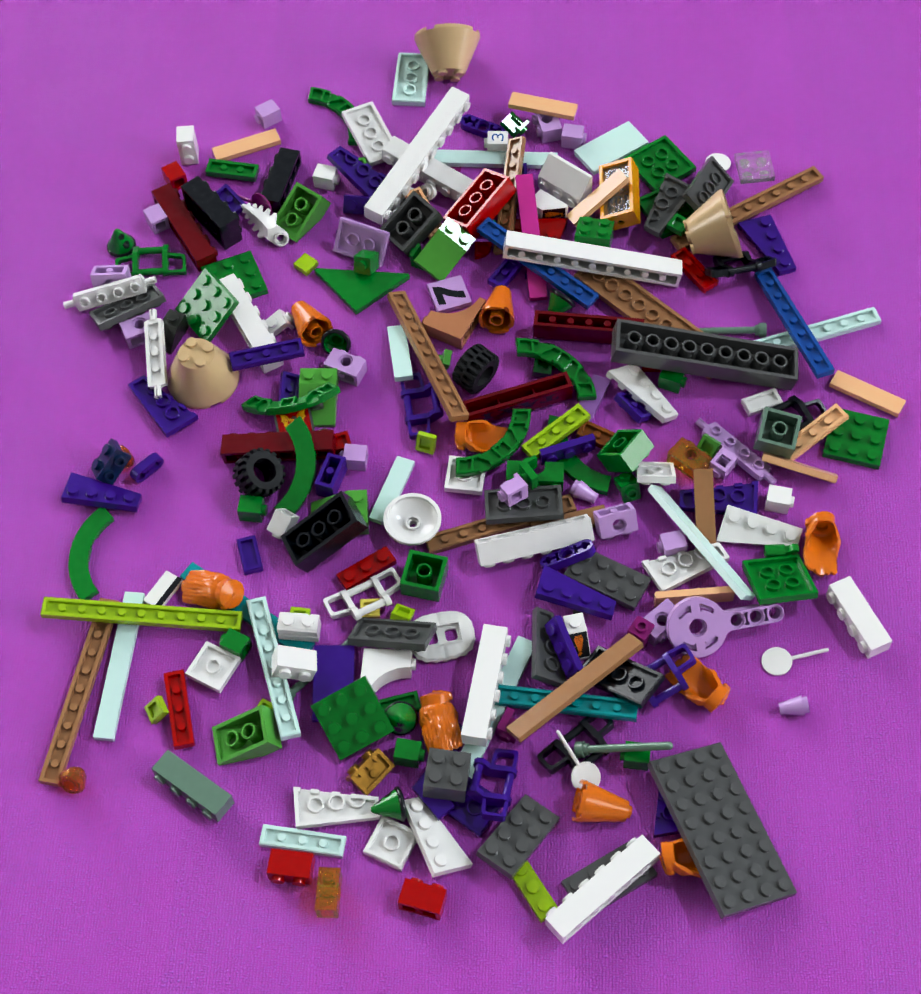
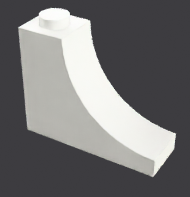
(386, 665)

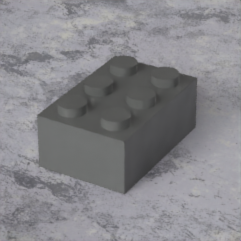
(411, 223)

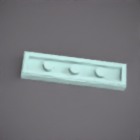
(399, 353)
(392, 487)
(303, 841)

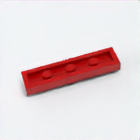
(179, 709)

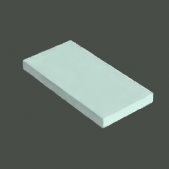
(410, 80)
(610, 147)

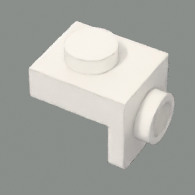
(279, 321)

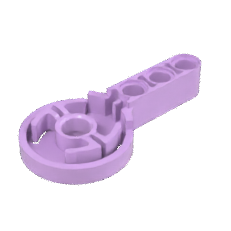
(713, 623)

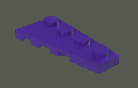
(769, 242)

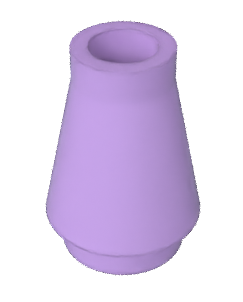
(583, 491)
(794, 706)

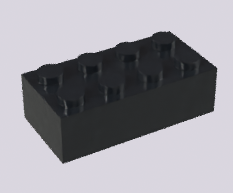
(212, 212)
(324, 531)

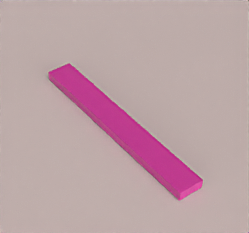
(530, 225)

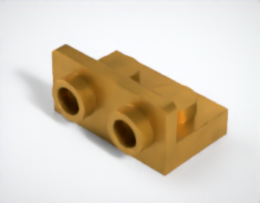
(370, 770)

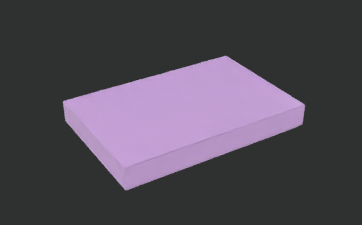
(355, 236)

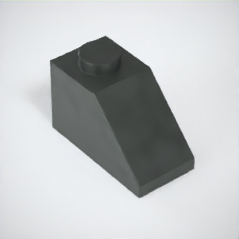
(174, 328)

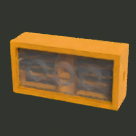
(625, 204)

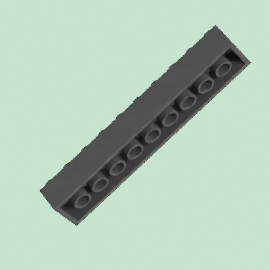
(704, 354)

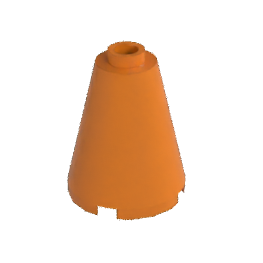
(498, 311)
(309, 323)
(599, 805)

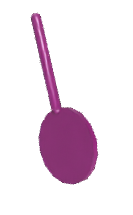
(259, 199)

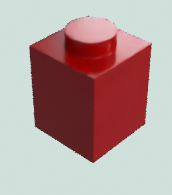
(174, 175)

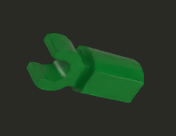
(780, 550)

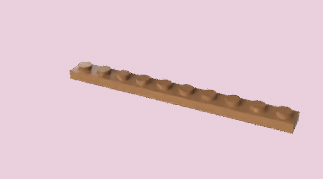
(765, 200)
(428, 356)
(76, 702)

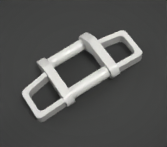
(356, 613)

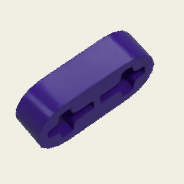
(146, 467)

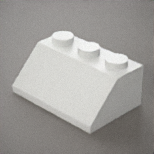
(564, 180)

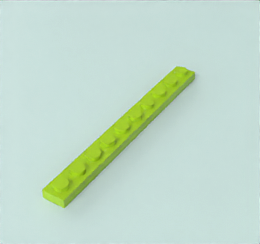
(141, 614)

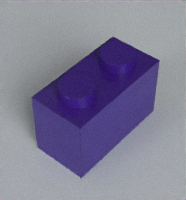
(330, 475)

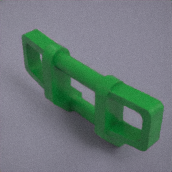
(164, 250)

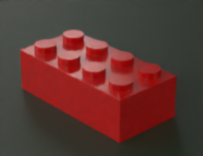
(481, 200)

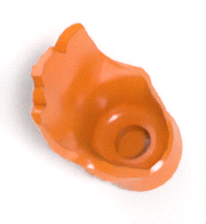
(477, 435)
(821, 544)
(211, 590)
(704, 685)
(439, 721)
(677, 859)

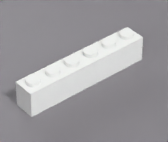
(444, 178)
(248, 319)
(533, 540)
(485, 684)
(602, 888)

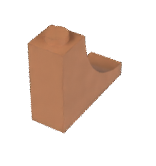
(453, 327)

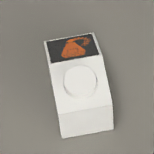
(549, 206)
(578, 633)

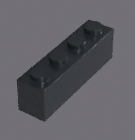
(281, 177)

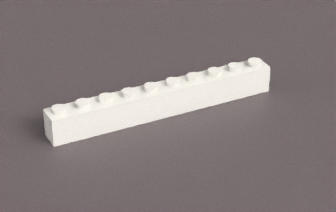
(416, 156)
(592, 258)

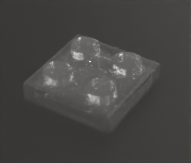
(754, 167)

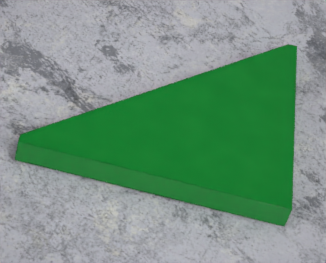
(360, 290)

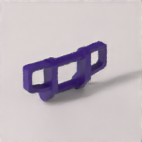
(415, 393)
(677, 672)
(492, 770)

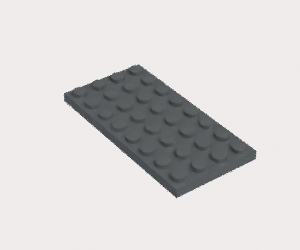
(721, 830)

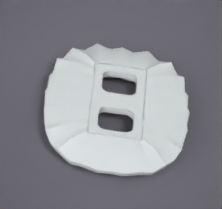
(444, 649)

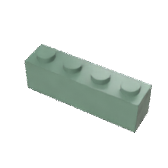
(193, 786)

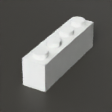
(858, 617)

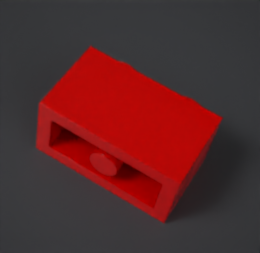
(290, 867)
(422, 898)

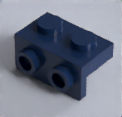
(110, 462)

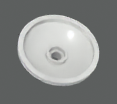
(409, 510)

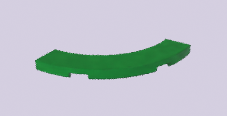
(332, 102)
(562, 361)
(266, 406)
(500, 451)
(305, 466)
(579, 471)
(81, 551)

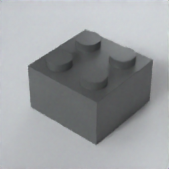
(446, 775)

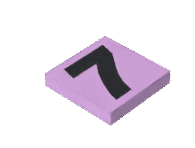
(449, 294)

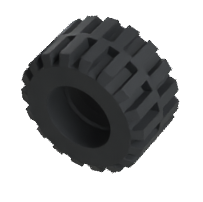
(475, 368)
(268, 464)

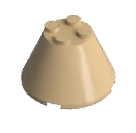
(447, 49)
(712, 229)
(201, 375)

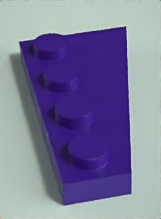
(358, 173)
(165, 411)
(94, 493)
(739, 495)
(566, 592)

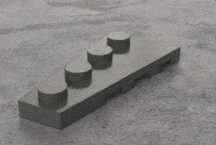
(666, 205)
(545, 661)

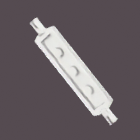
(110, 292)
(155, 353)

